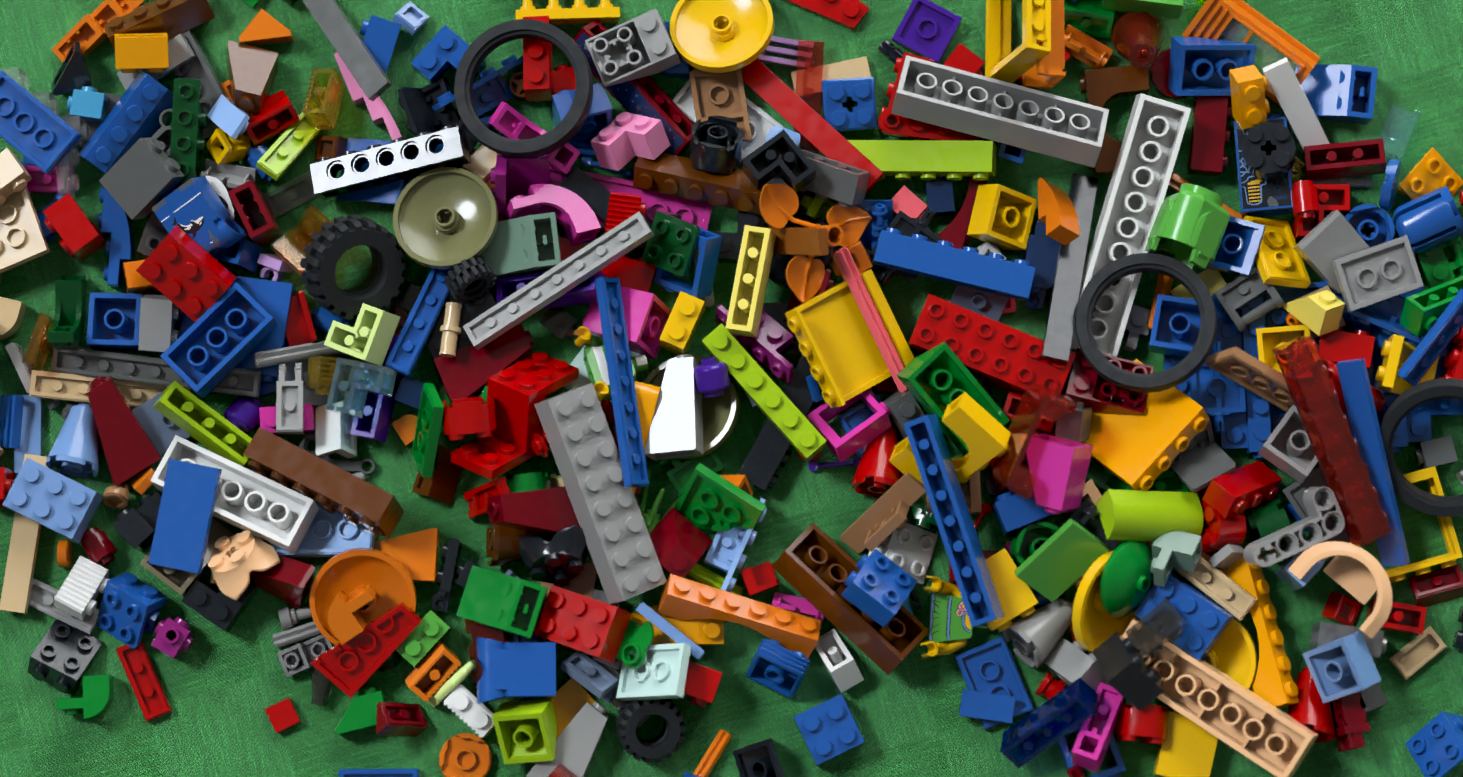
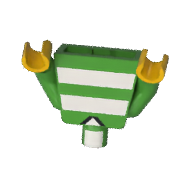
(596, 365)

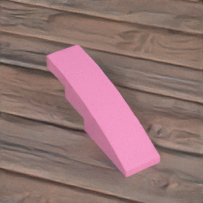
(376, 108)

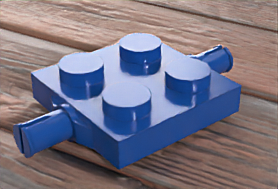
(1217, 393)

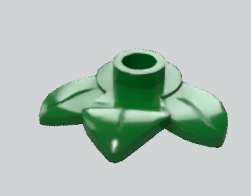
(635, 641)

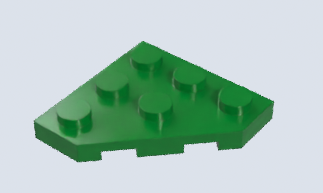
(717, 503)

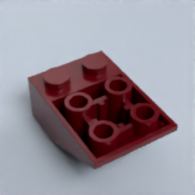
(1101, 395)

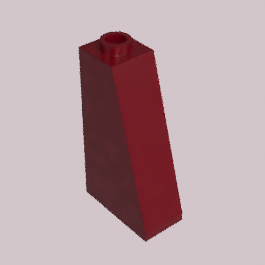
(470, 369)
(121, 434)
(533, 511)

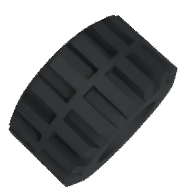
(662, 744)

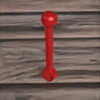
(986, 509)

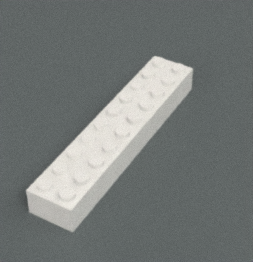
(1131, 210)

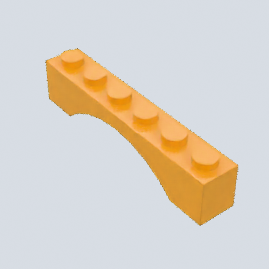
(1273, 674)

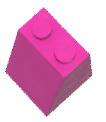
(643, 317)
(1059, 471)

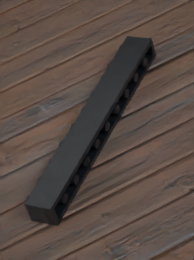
(771, 445)

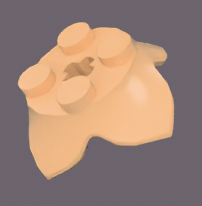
(235, 560)

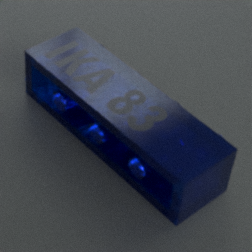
(1049, 722)

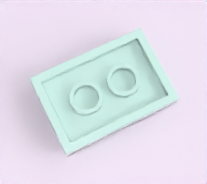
(659, 677)

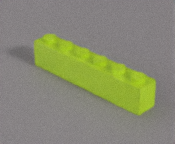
(931, 158)
(765, 393)

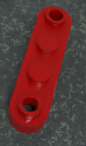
(920, 130)

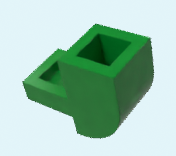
(96, 699)

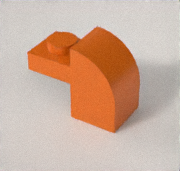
(343, 612)

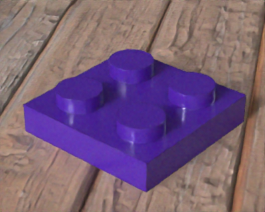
(926, 29)

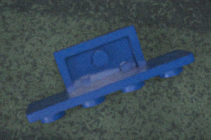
(487, 91)
(1385, 315)

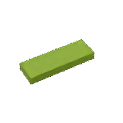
(287, 148)

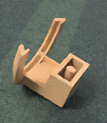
(1356, 573)

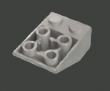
(633, 49)

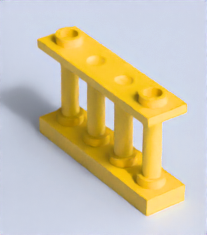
(576, 15)

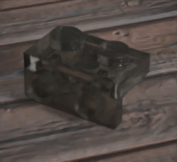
(1157, 628)

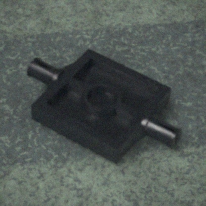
(908, 227)

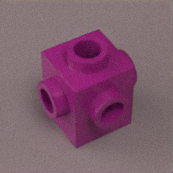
(163, 639)

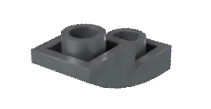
(299, 657)

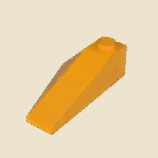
(700, 631)

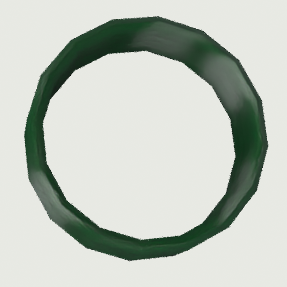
(392, 660)

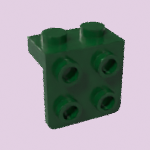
(672, 243)

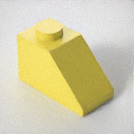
(1317, 311)

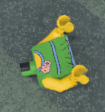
(947, 619)

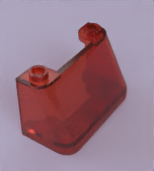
(1036, 404)

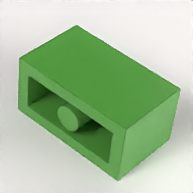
(423, 638)

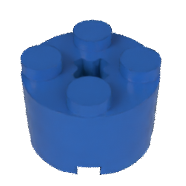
(1373, 220)

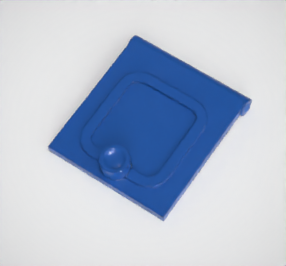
(382, 194)

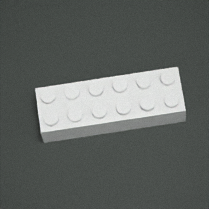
(248, 498)

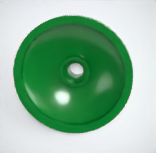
(1126, 578)

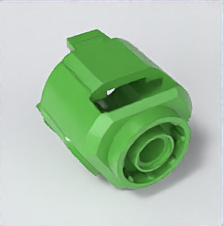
(1190, 225)

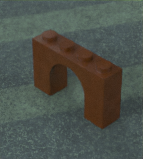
(1101, 87)

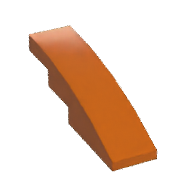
(91, 30)

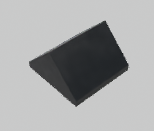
(758, 760)

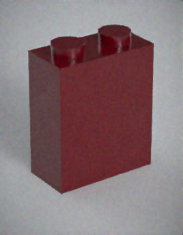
(255, 213)

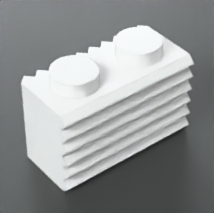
(82, 588)
(473, 714)

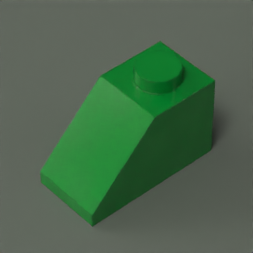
(361, 712)

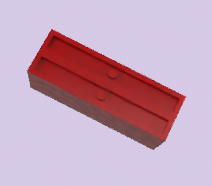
(987, 347)

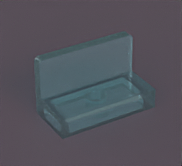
(1397, 131)

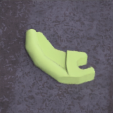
(451, 684)

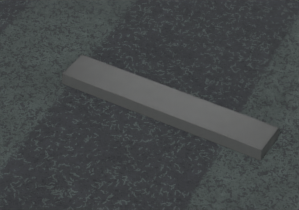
(349, 47)

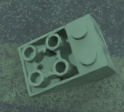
(524, 245)

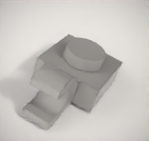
(1136, 326)

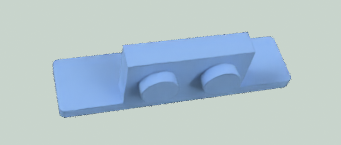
(728, 549)

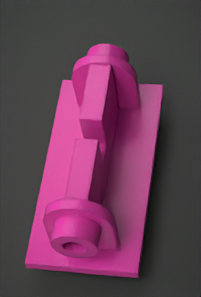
(797, 605)

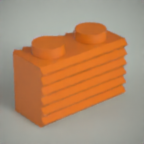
(433, 671)

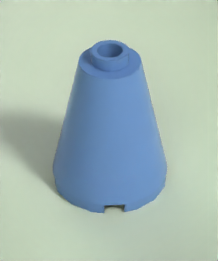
(77, 444)

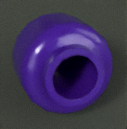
(712, 377)
(244, 413)

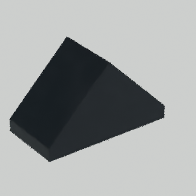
(73, 72)

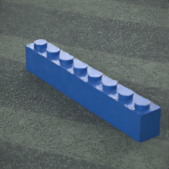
(953, 520)

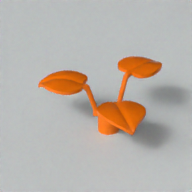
(845, 228)

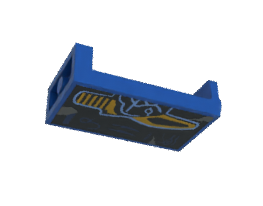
(1257, 196)

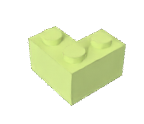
(368, 337)

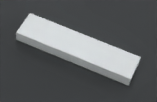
(1295, 103)

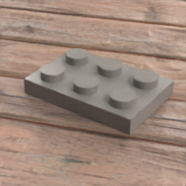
(1377, 273)

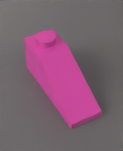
(1097, 730)

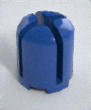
(1429, 220)

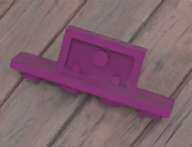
(765, 348)

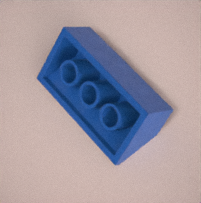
(129, 120)

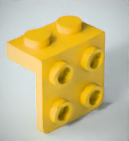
(1395, 355)

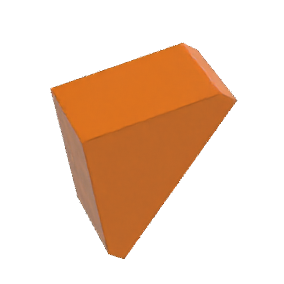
(265, 31)

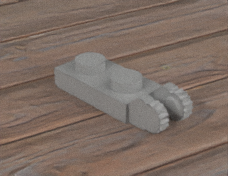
(290, 402)

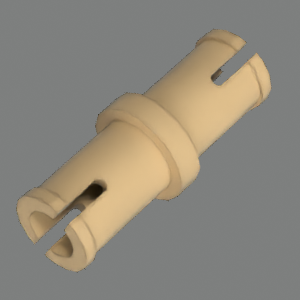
(450, 329)

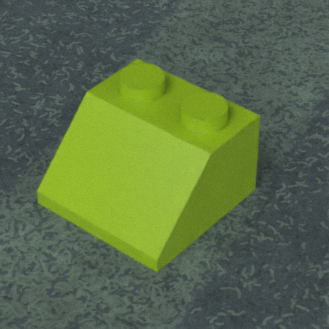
(526, 731)

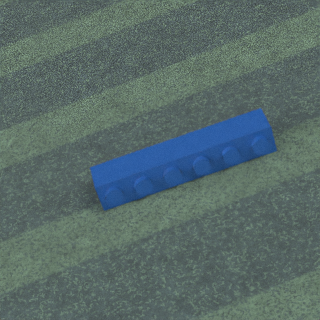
(954, 265)

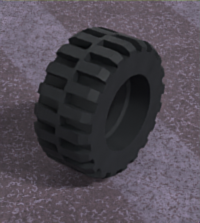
(328, 248)

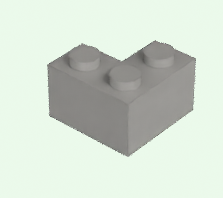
(158, 322)
(1070, 662)

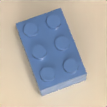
(52, 500)

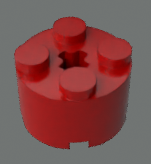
(469, 417)
(1219, 530)
(1148, 724)

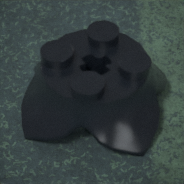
(555, 560)

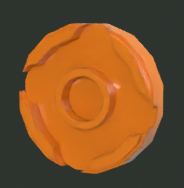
(465, 756)

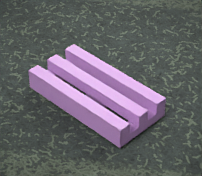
(781, 61)

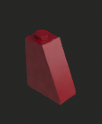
(287, 580)

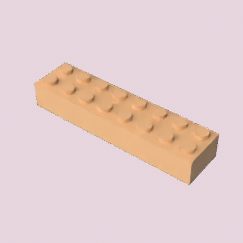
(1230, 710)

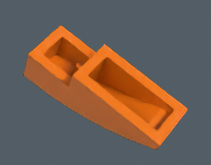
(1057, 213)

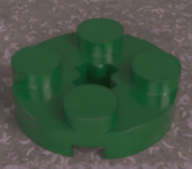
(922, 519)

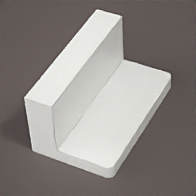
(334, 434)

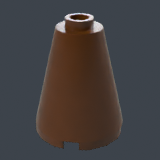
(503, 544)

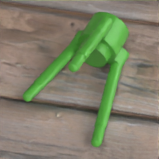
(651, 516)

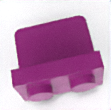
(515, 176)

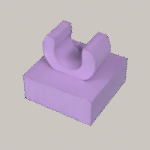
(273, 263)

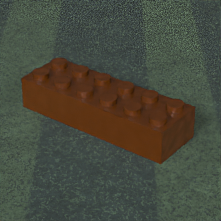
(324, 483)
(818, 573)

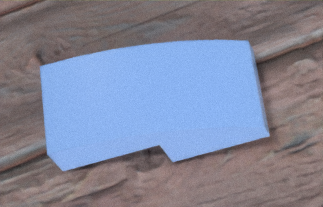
(229, 117)

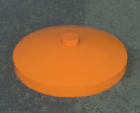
(359, 568)

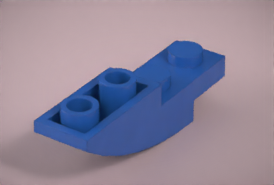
(121, 248)

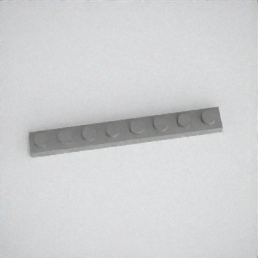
(558, 280)

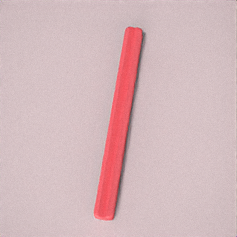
(870, 314)

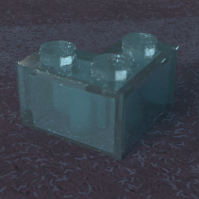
(352, 383)

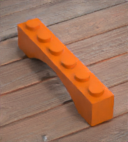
(692, 600)

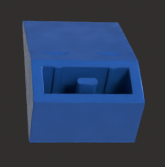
(1342, 92)

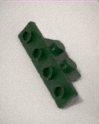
(187, 126)

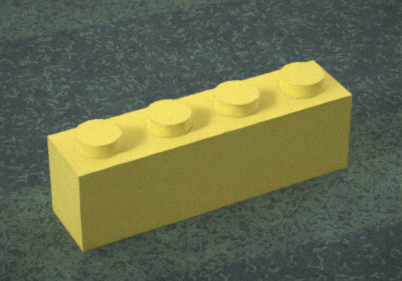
(750, 281)

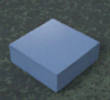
(411, 18)

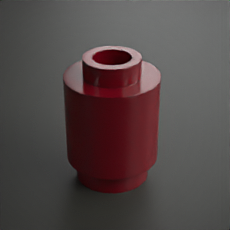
(98, 546)

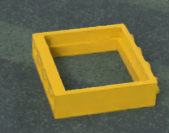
(1036, 28)
(1446, 526)

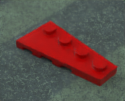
(843, 12)
(356, 660)

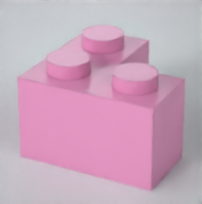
(629, 137)

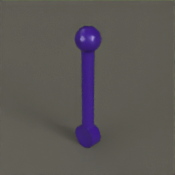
(814, 466)

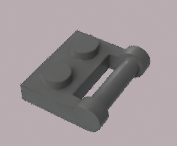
(1243, 292)

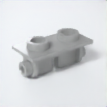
(229, 174)

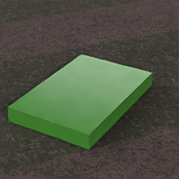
(1061, 560)

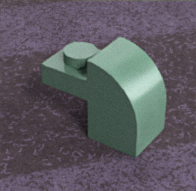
(1176, 551)

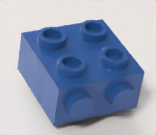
(878, 587)

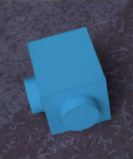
(88, 104)

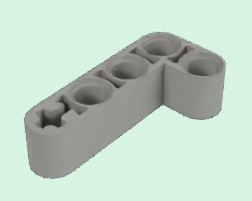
(1293, 533)

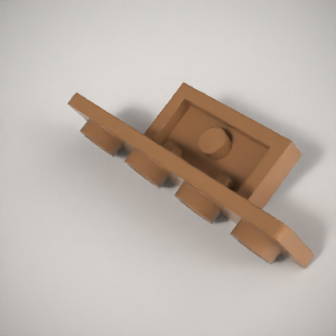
(884, 516)

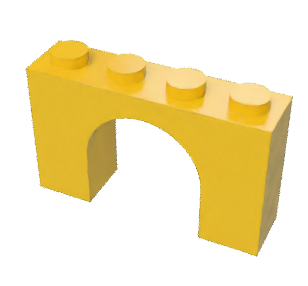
(978, 430)

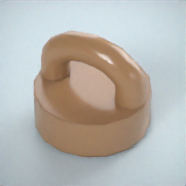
(117, 496)

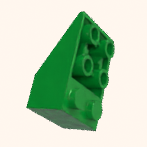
(502, 602)

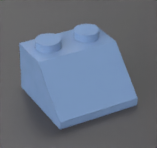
(1342, 667)

